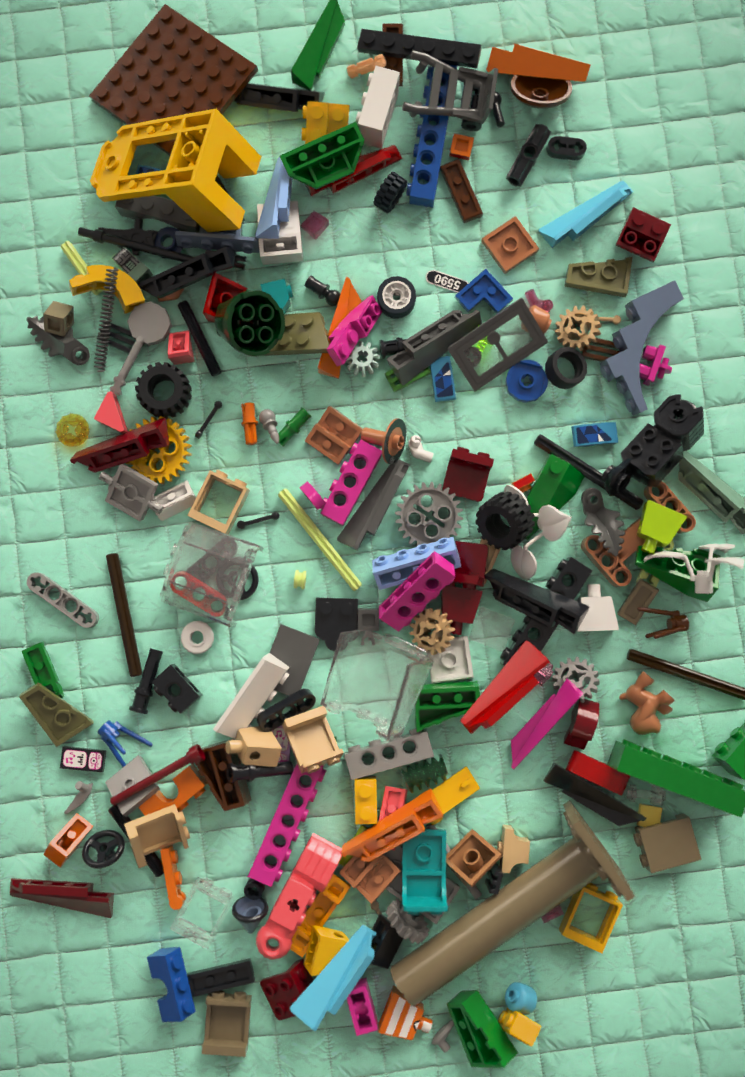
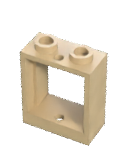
(203, 493)

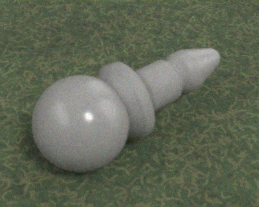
(269, 423)

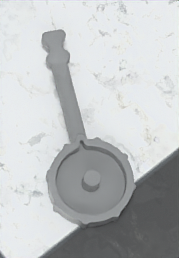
(148, 326)

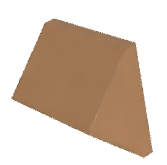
(472, 858)

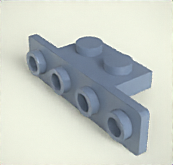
(217, 240)

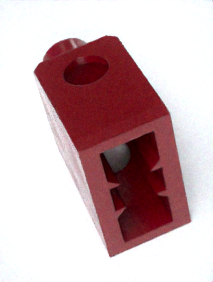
(460, 606)

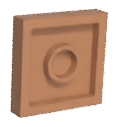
(510, 244)

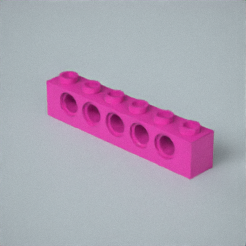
(261, 870)

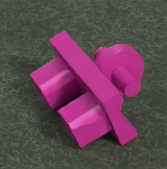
(655, 356)

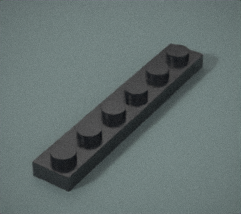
(401, 46)

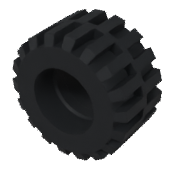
(156, 375)
(516, 514)

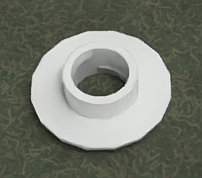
(186, 637)

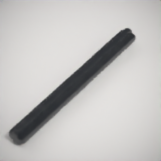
(585, 469)

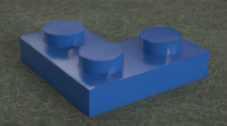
(486, 288)

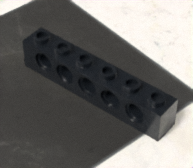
(579, 574)

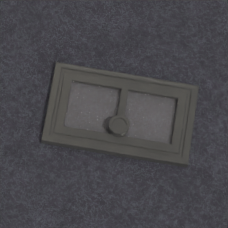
(497, 344)

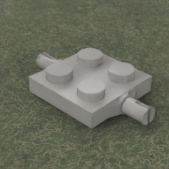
(131, 492)

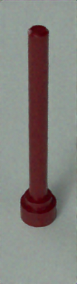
(194, 755)

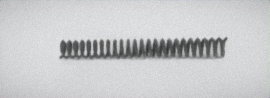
(111, 287)

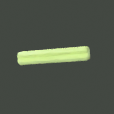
(77, 261)

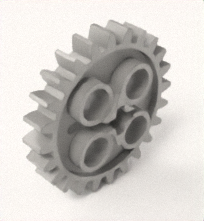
(439, 499)

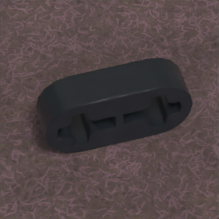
(566, 148)

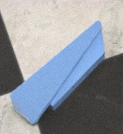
(276, 205)

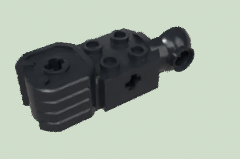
(657, 447)

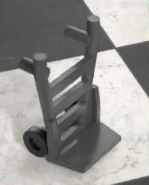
(481, 104)

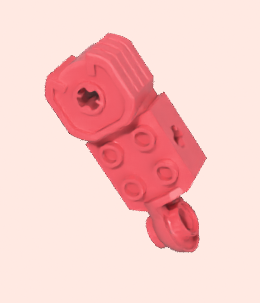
(309, 875)

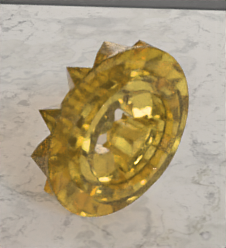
(81, 430)

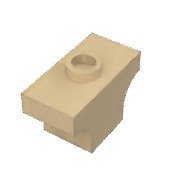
(513, 849)

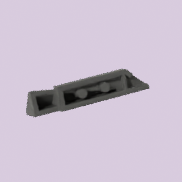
(431, 344)
(374, 507)

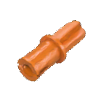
(249, 423)

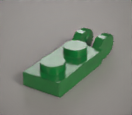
(42, 667)

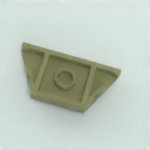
(302, 335)

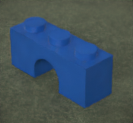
(170, 968)

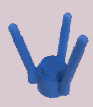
(110, 733)

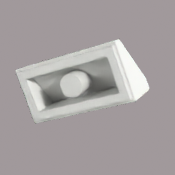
(175, 500)

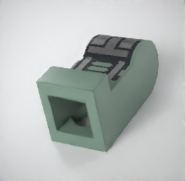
(132, 265)

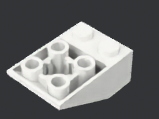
(288, 246)

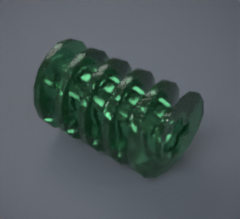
(425, 773)

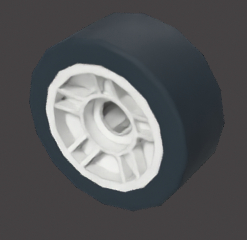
(396, 286)

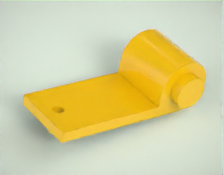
(454, 791)

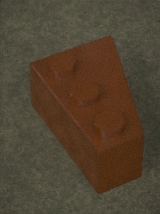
(214, 771)

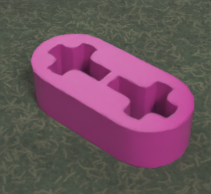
(312, 495)

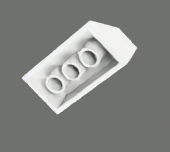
(253, 695)

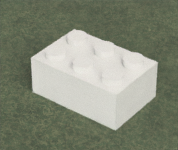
(378, 105)

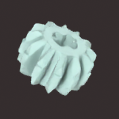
(371, 358)

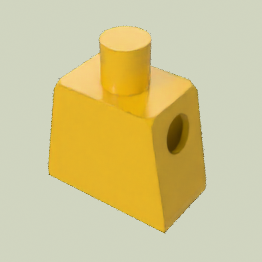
(322, 948)

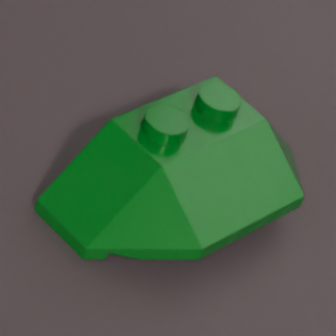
(326, 157)

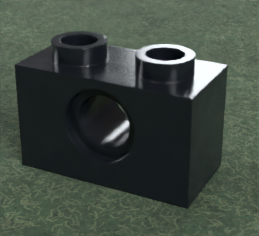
(188, 693)

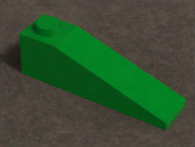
(553, 486)
(674, 570)

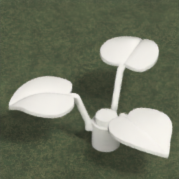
(553, 525)
(703, 579)

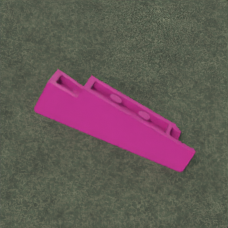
(543, 721)

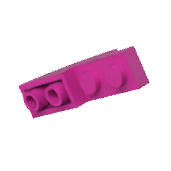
(352, 328)

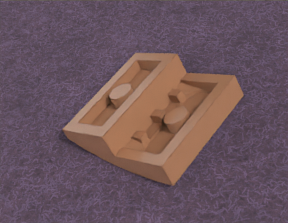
(334, 435)
(370, 877)

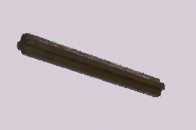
(124, 614)
(685, 673)

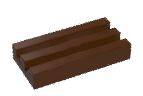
(599, 349)

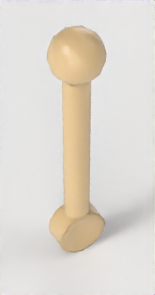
(616, 319)

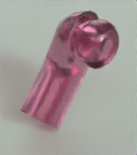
(533, 300)

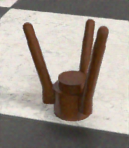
(675, 623)

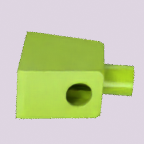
(658, 526)

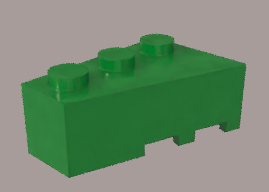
(444, 701)
(480, 1031)

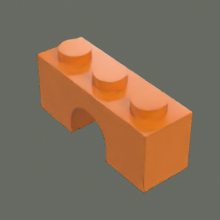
(189, 784)

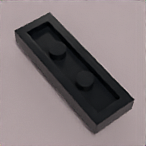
(221, 977)

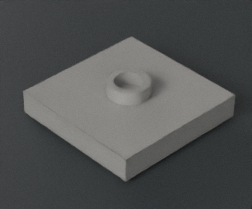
(128, 776)

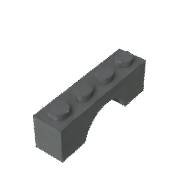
(158, 209)

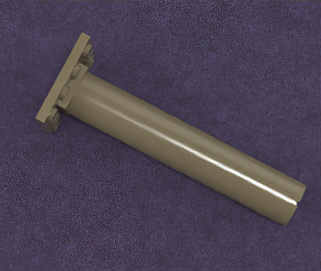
(509, 911)

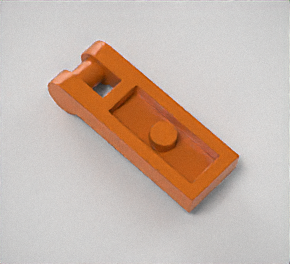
(172, 877)

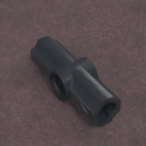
(534, 146)

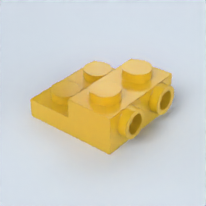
(323, 119)

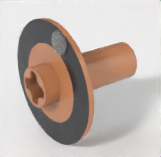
(391, 440)

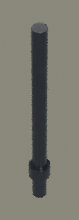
(101, 237)

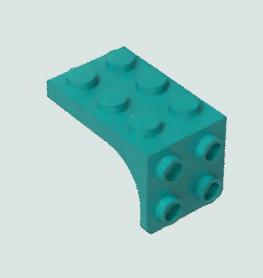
(424, 873)

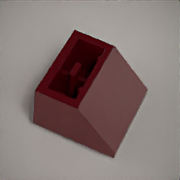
(643, 234)

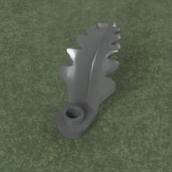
(58, 344)
(602, 520)

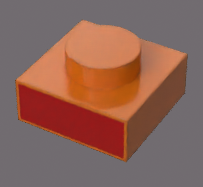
(461, 146)
(524, 483)

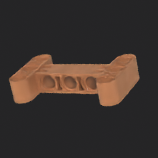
(631, 540)

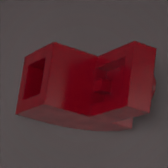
(583, 724)

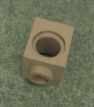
(58, 318)

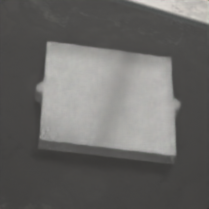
(491, 629)

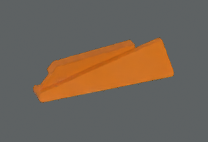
(536, 63)
(347, 302)
(394, 828)

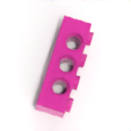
(371, 456)
(392, 609)

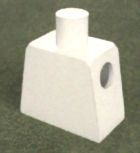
(601, 611)

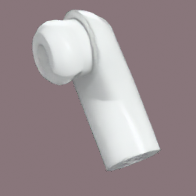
(417, 449)

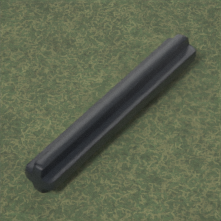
(199, 338)
(152, 859)

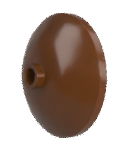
(540, 91)

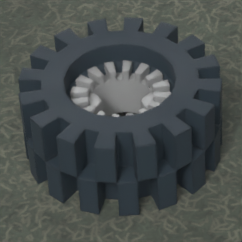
(390, 192)

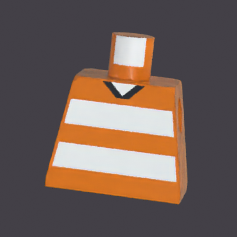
(401, 1018)

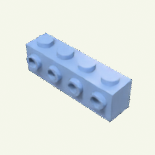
(397, 567)

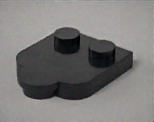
(334, 617)

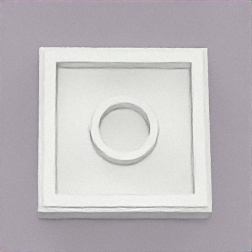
(453, 662)

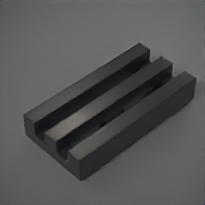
(116, 336)
(493, 883)

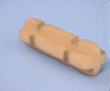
(366, 66)

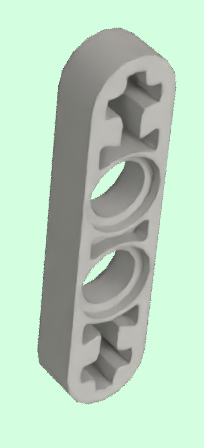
(61, 602)

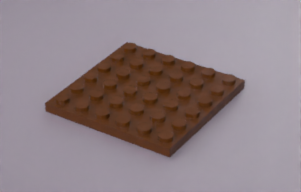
(172, 73)

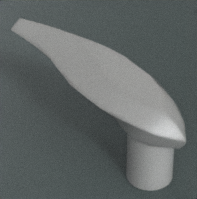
(85, 791)
(441, 1035)

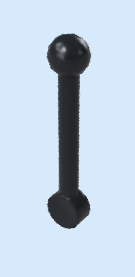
(217, 405)
(241, 524)

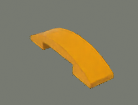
(319, 912)

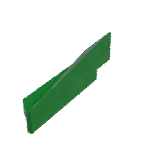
(318, 46)

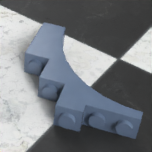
(630, 341)

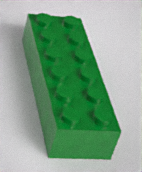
(678, 778)

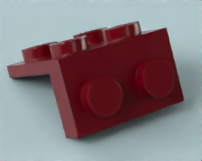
(467, 474)
(473, 565)
(286, 988)

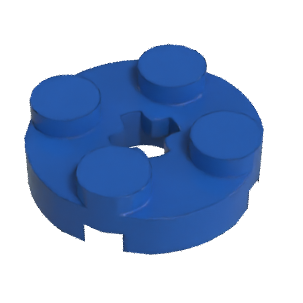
(535, 373)

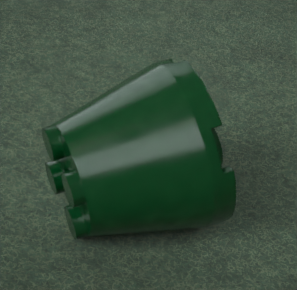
(250, 322)

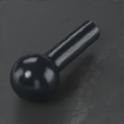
(497, 111)

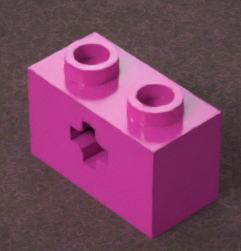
(362, 1008)

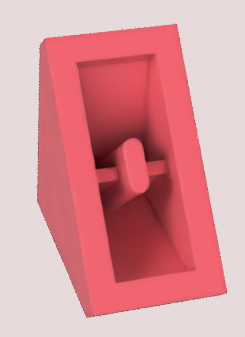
(180, 348)
(111, 414)

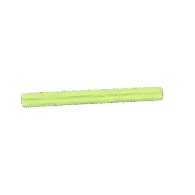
(319, 539)

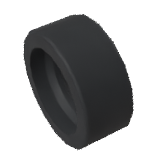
(576, 360)

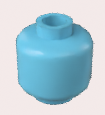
(521, 998)

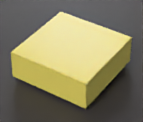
(652, 814)

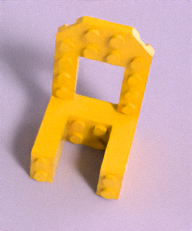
(201, 148)

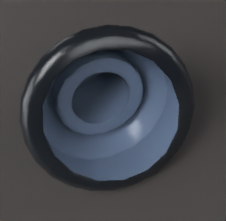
(249, 912)

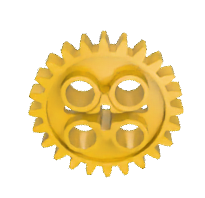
(171, 461)

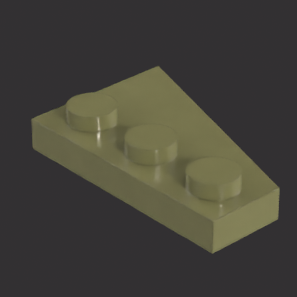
(602, 277)
(54, 714)

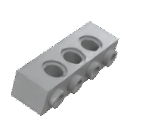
(359, 769)

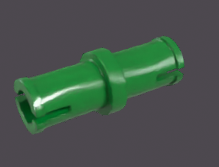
(293, 426)

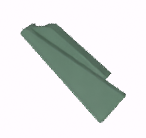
(712, 491)

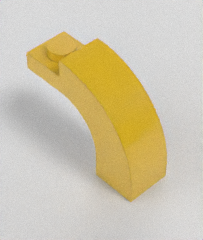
(126, 288)

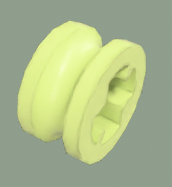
(300, 579)

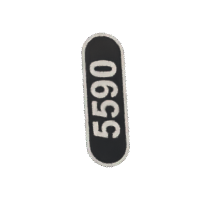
(445, 281)

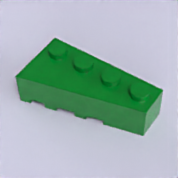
(732, 753)

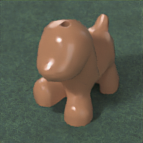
(645, 719)

